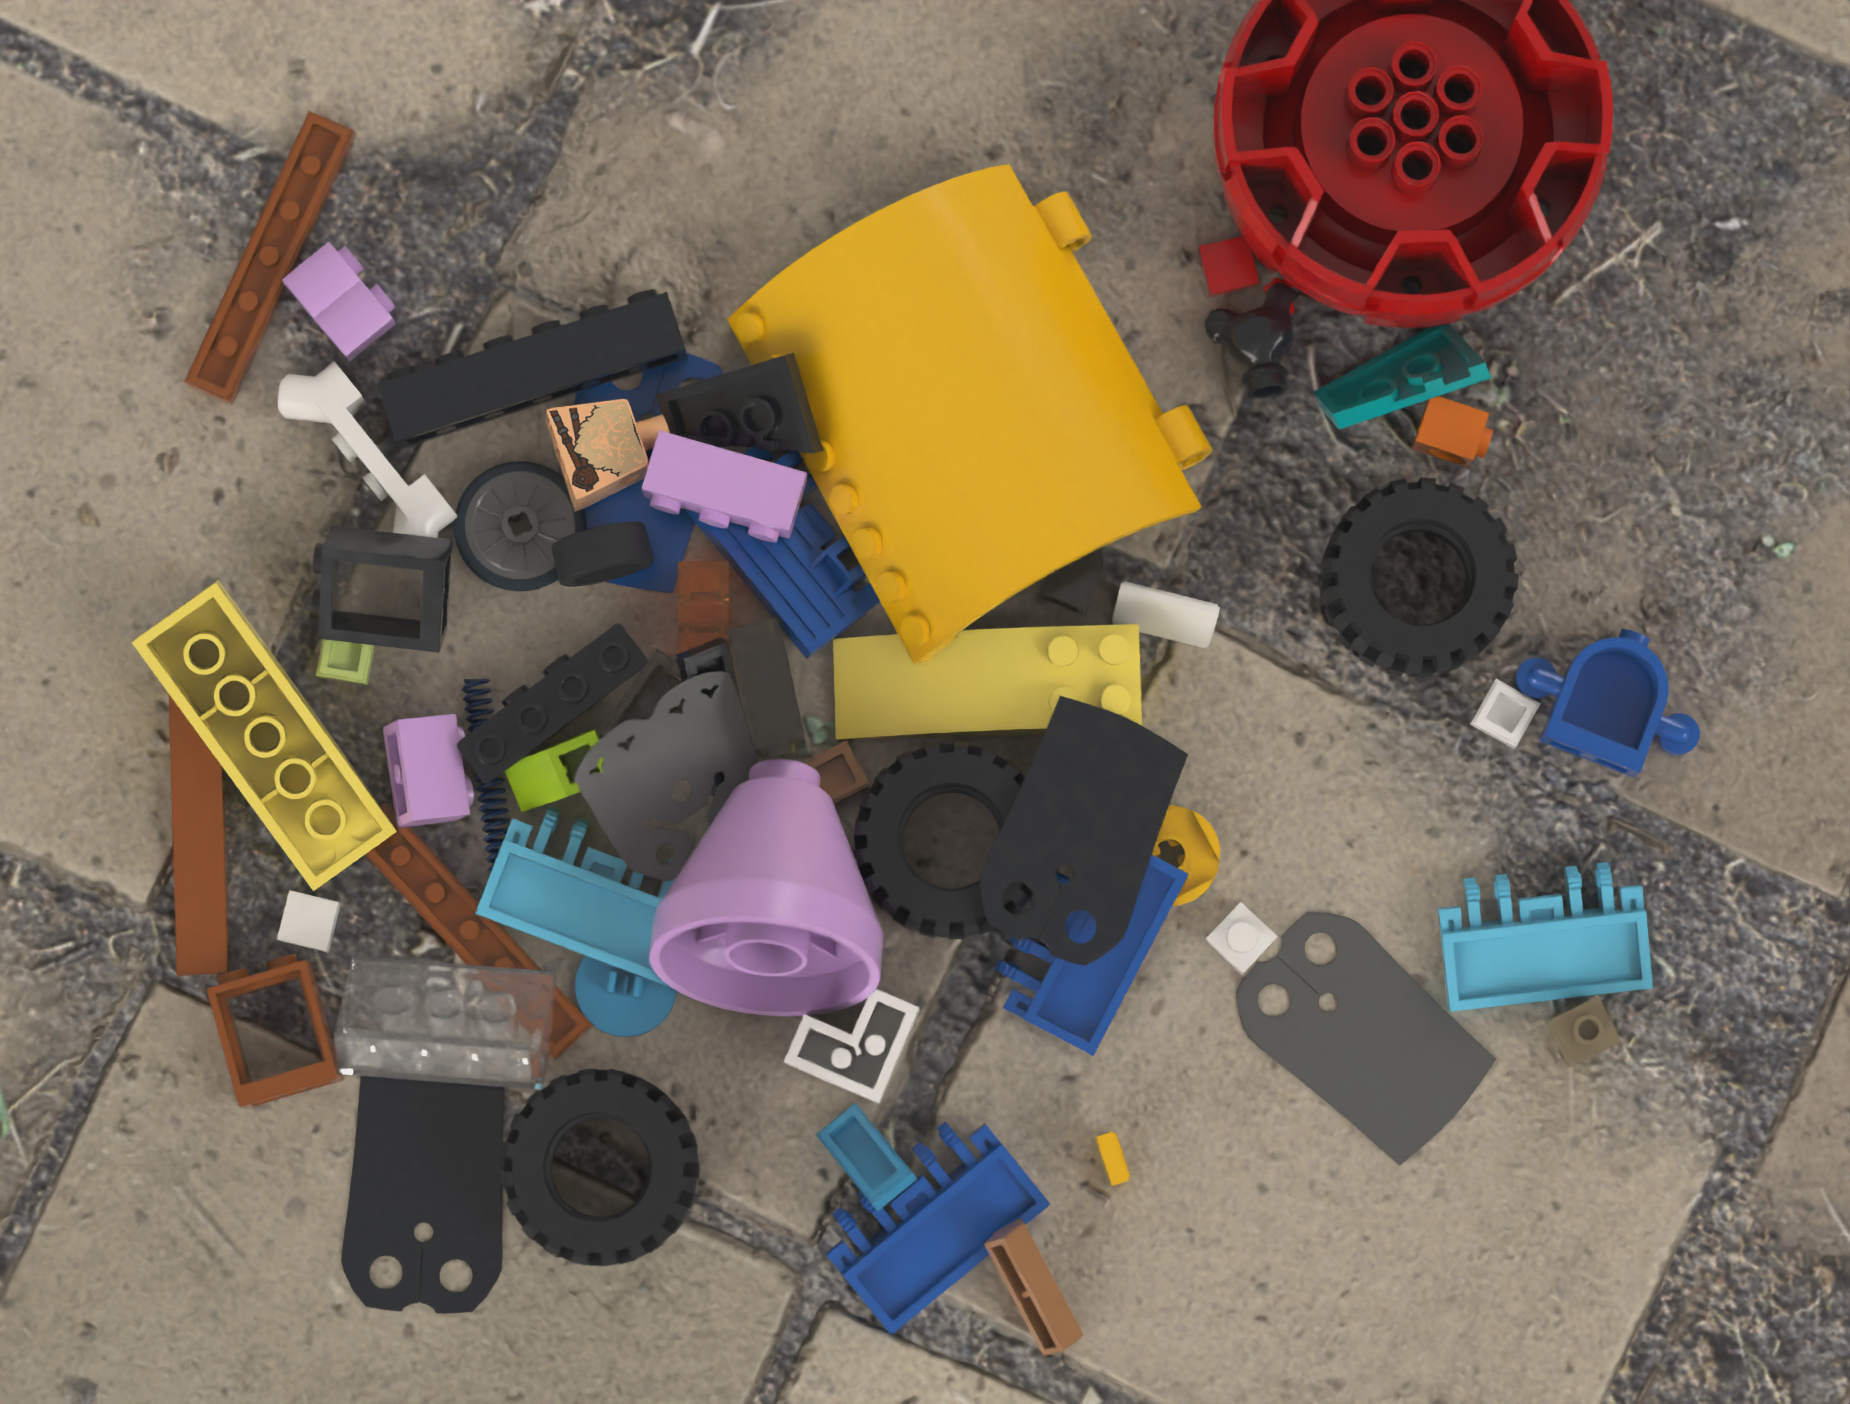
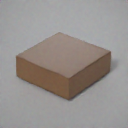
(839, 772)

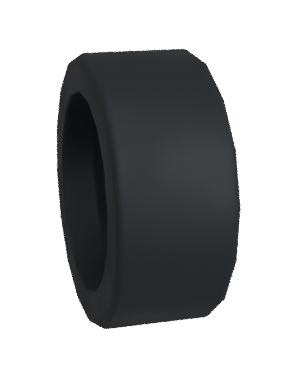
(602, 553)

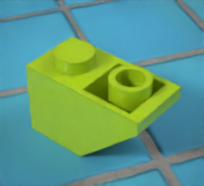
(550, 772)

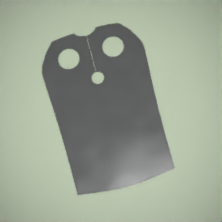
(1384, 1052)

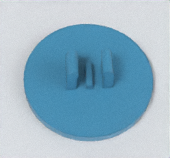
(621, 1000)

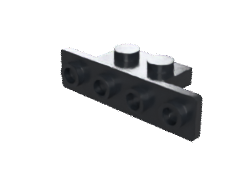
(551, 704)

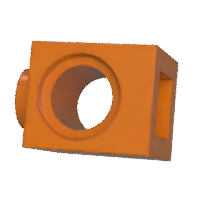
(1452, 432)

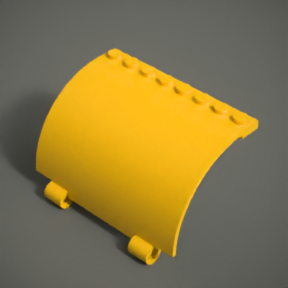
(969, 400)

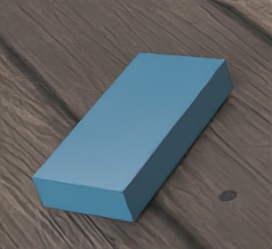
(866, 1156)

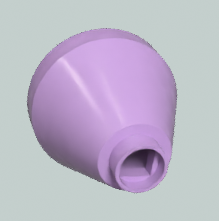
(771, 905)

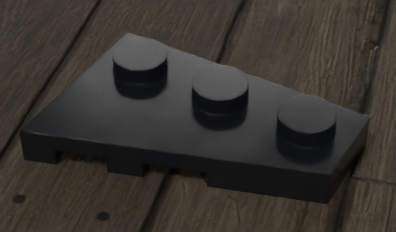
(746, 408)

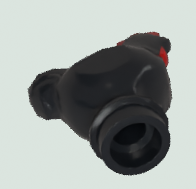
(1258, 338)

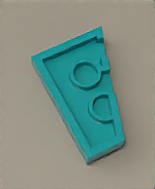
(1407, 374)

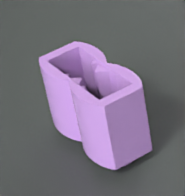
(340, 301)

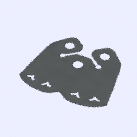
(666, 749)

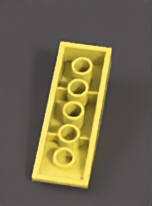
(983, 681)
(264, 734)

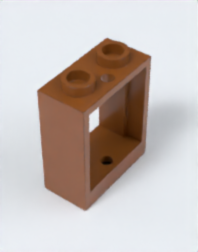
(238, 984)

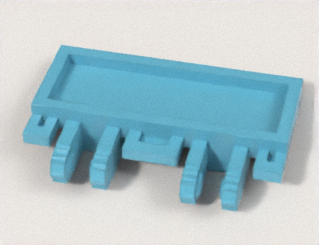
(572, 905)
(1545, 951)

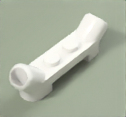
(335, 400)

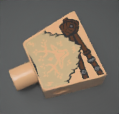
(601, 447)

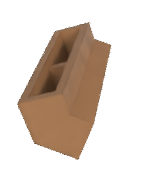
(1033, 1288)

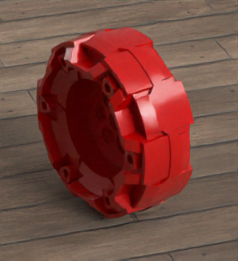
(1355, 219)

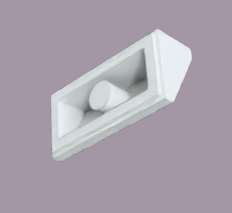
(1166, 614)

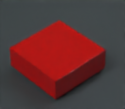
(1228, 266)

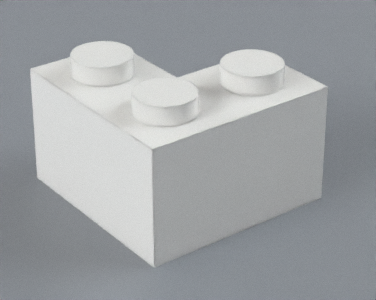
(860, 1060)

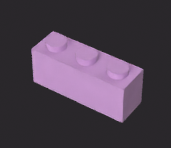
(723, 486)

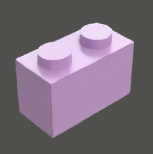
(427, 770)

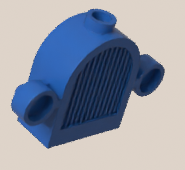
(1609, 704)

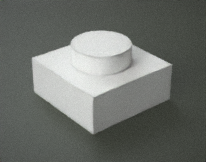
(1241, 938)

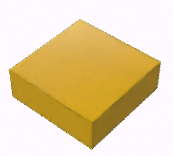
(1112, 1158)

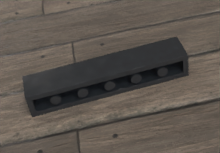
(531, 369)

